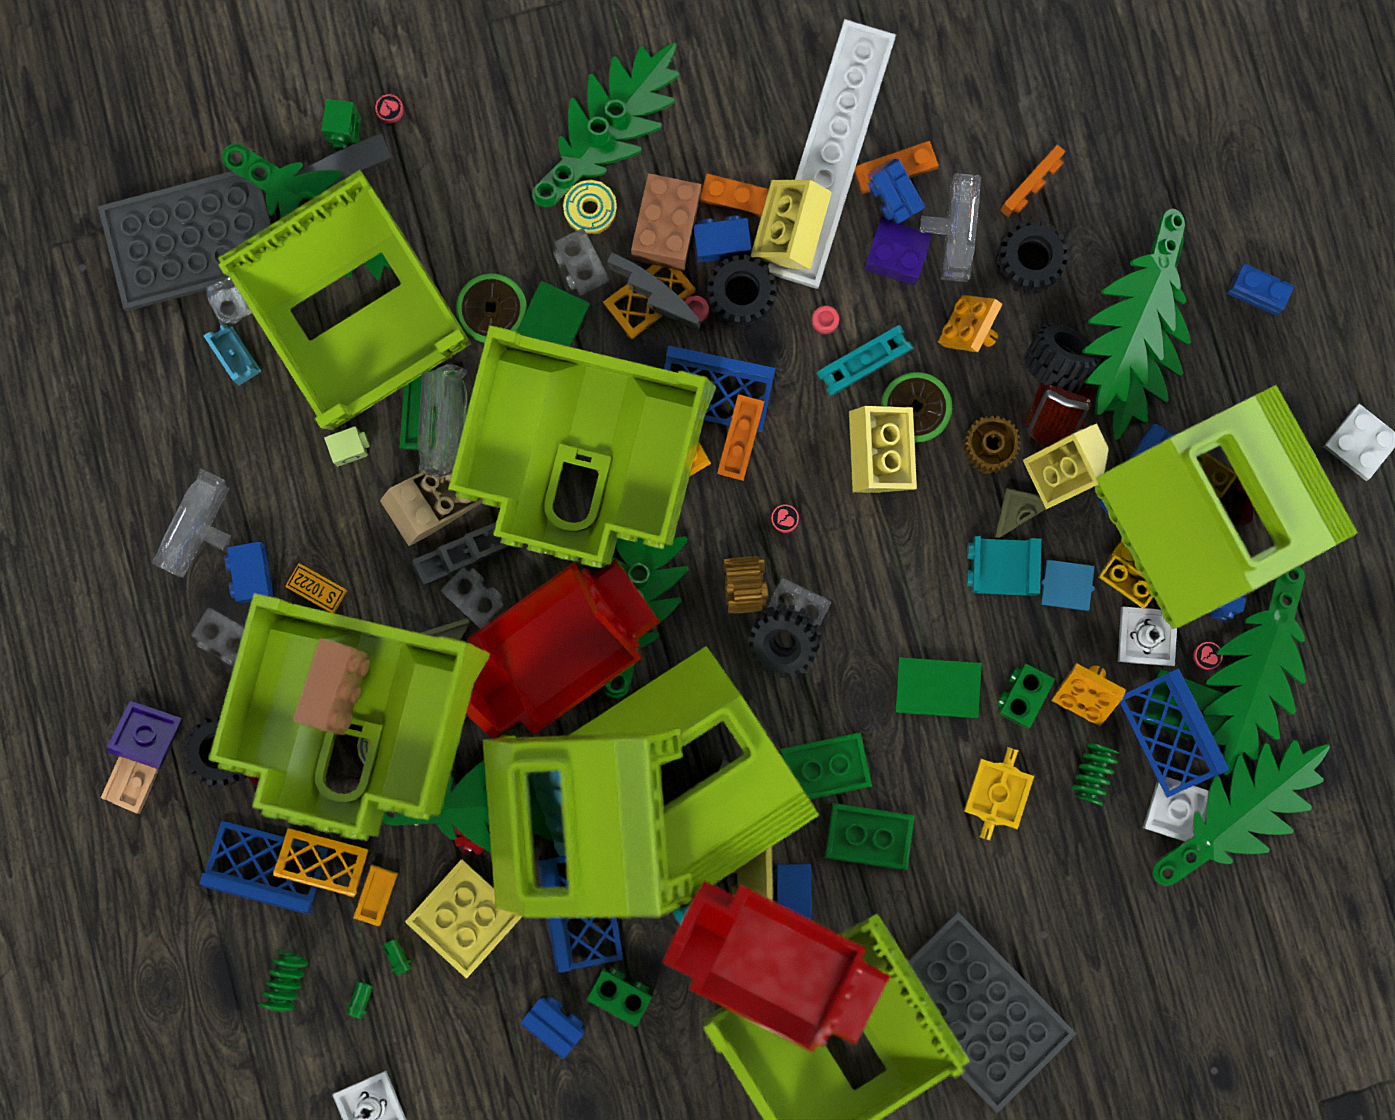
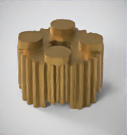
(1005, 450)
(745, 584)

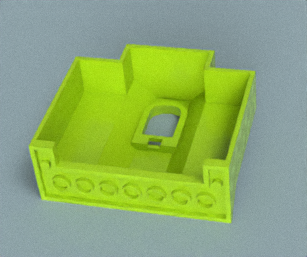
(553, 401)
(407, 707)

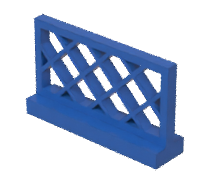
(727, 367)
(1195, 723)
(251, 888)
(559, 932)

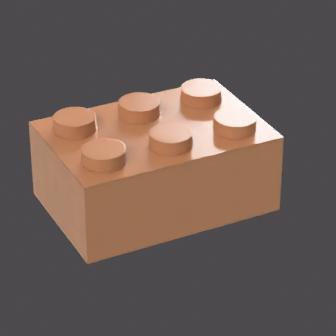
(666, 222)
(332, 687)

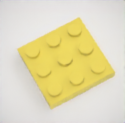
(462, 919)

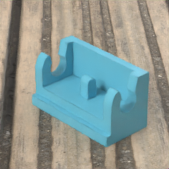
(233, 354)

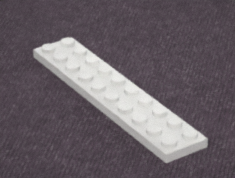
(840, 131)

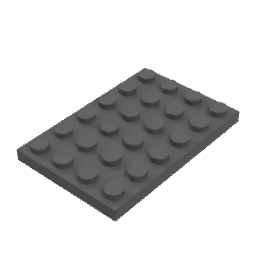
(172, 237)
(989, 1010)

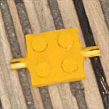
(998, 793)

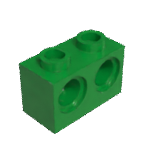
(340, 124)
(1031, 700)
(616, 1003)

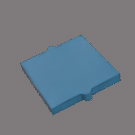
(1067, 585)

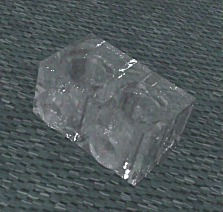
(585, 260)
(225, 291)
(801, 598)
(469, 602)
(227, 633)

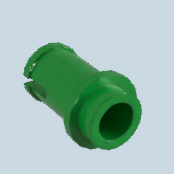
(396, 957)
(359, 1000)

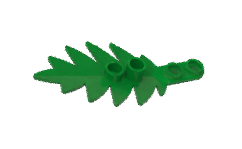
(611, 121)
(287, 189)
(1147, 298)
(1136, 402)
(642, 569)
(1260, 674)
(1247, 810)
(468, 811)

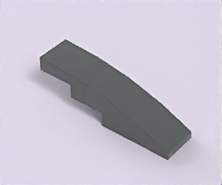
(362, 156)
(661, 298)
(458, 554)

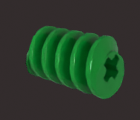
(1094, 773)
(284, 982)

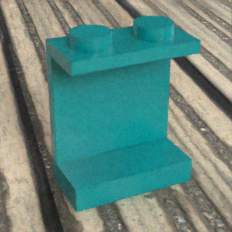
(1004, 566)

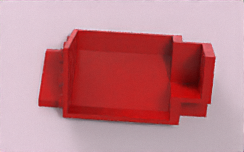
(557, 648)
(775, 967)

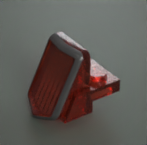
(1057, 413)

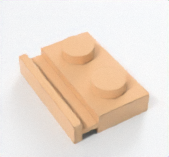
(130, 784)

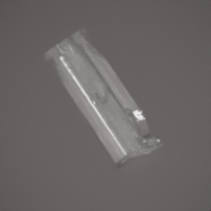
(958, 227)
(441, 419)
(193, 525)

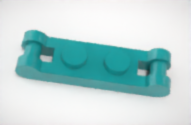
(865, 360)

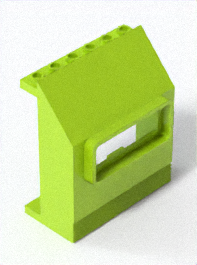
(370, 350)
(1182, 531)
(738, 807)
(608, 824)
(810, 1086)

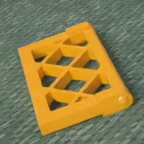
(649, 318)
(313, 841)

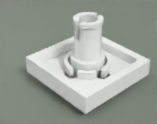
(1149, 636)
(378, 1087)

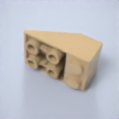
(424, 506)

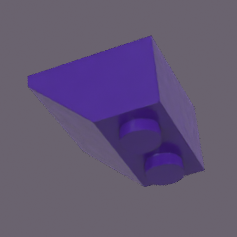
(898, 252)

